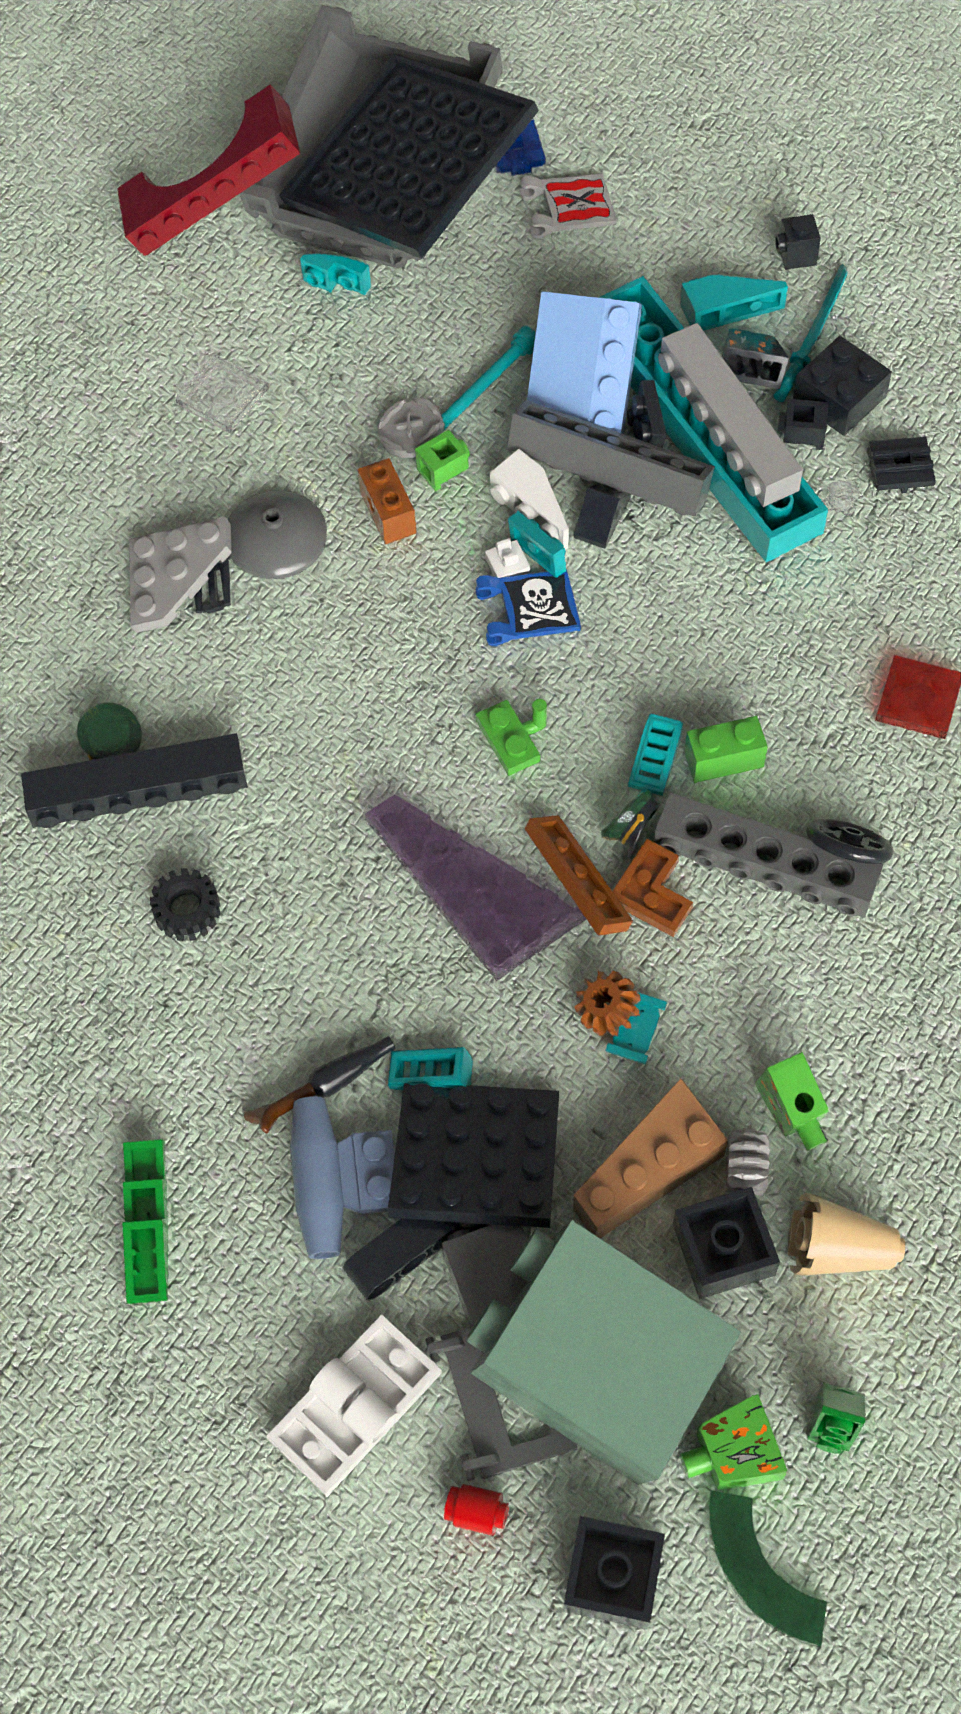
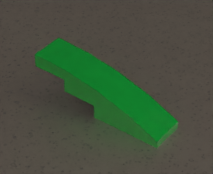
(145, 1222)

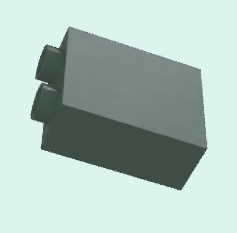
(601, 1350)

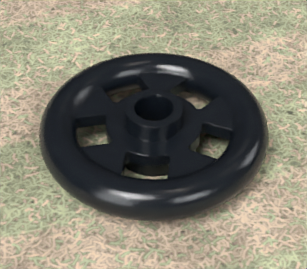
(850, 841)

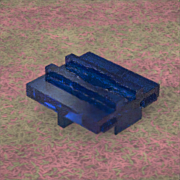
(524, 159)

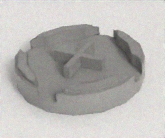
(409, 426)

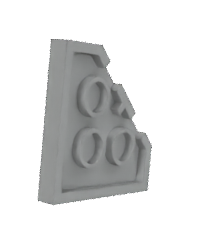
(172, 567)

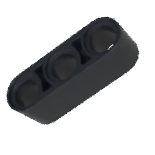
(396, 1254)

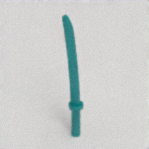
(800, 358)

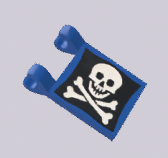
(533, 605)

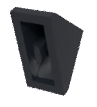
(600, 514)

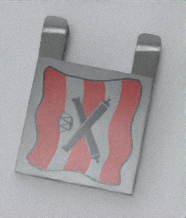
(571, 203)

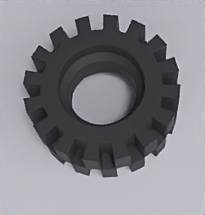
(176, 887)

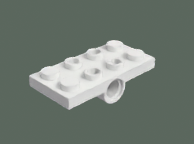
(353, 1404)

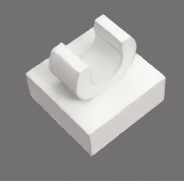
(507, 559)

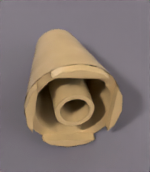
(839, 1240)

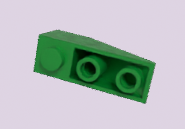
(837, 1418)

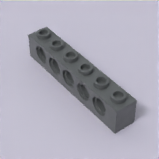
(757, 839)

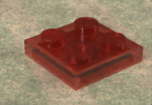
(919, 697)

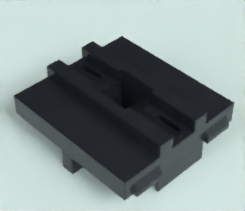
(916, 466)

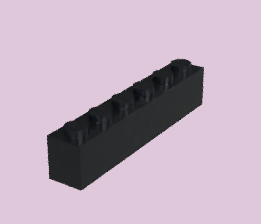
(133, 781)

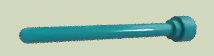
(522, 344)

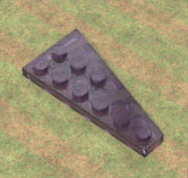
(479, 895)

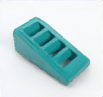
(663, 733)
(446, 1056)

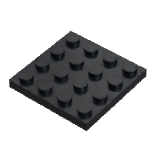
(475, 1155)

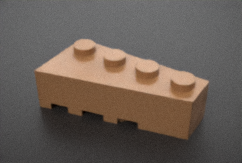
(653, 1160)

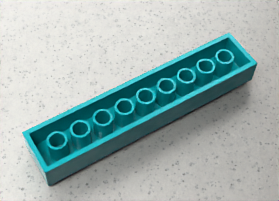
(768, 528)

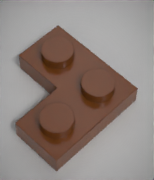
(643, 890)

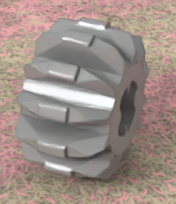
(747, 1160)

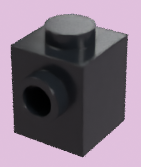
(798, 241)

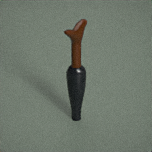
(322, 1082)

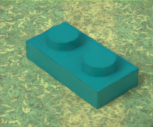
(537, 544)

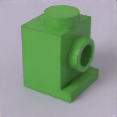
(442, 459)

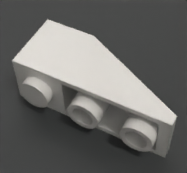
(526, 489)

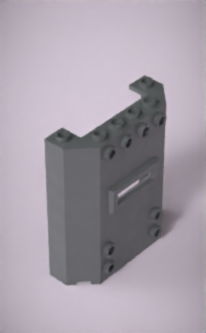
(322, 87)

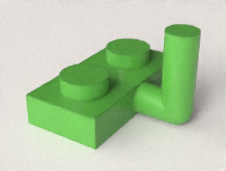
(510, 737)

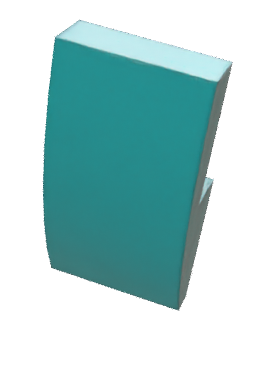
(329, 270)

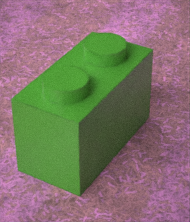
(725, 749)

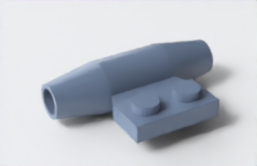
(335, 1175)

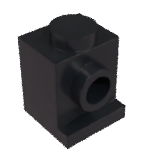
(804, 422)

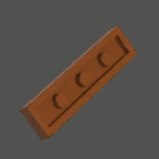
(578, 875)

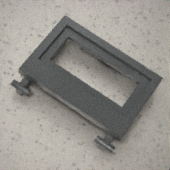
(485, 1418)

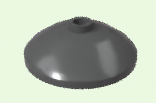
(281, 546)

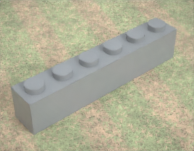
(730, 415)

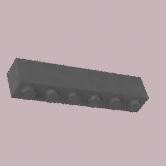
(610, 458)

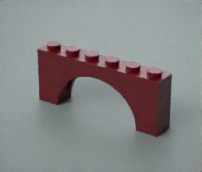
(261, 146)

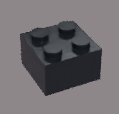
(846, 380)
(725, 1242)
(614, 1572)

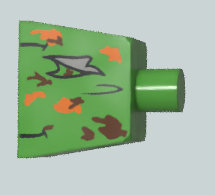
(793, 1085)
(736, 1448)

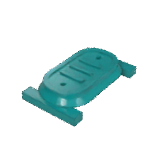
(641, 1031)

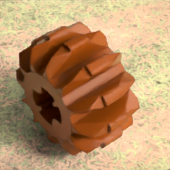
(600, 992)

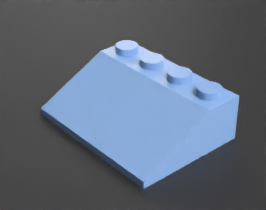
(585, 357)

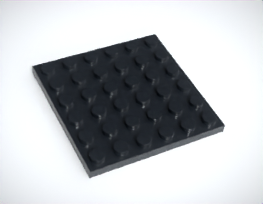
(408, 154)

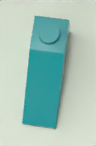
(729, 299)

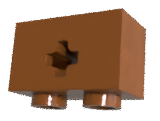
(387, 501)

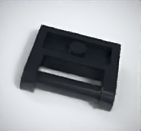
(646, 415)

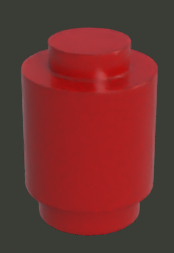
(476, 1509)

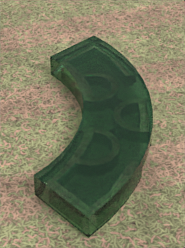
(752, 1577)

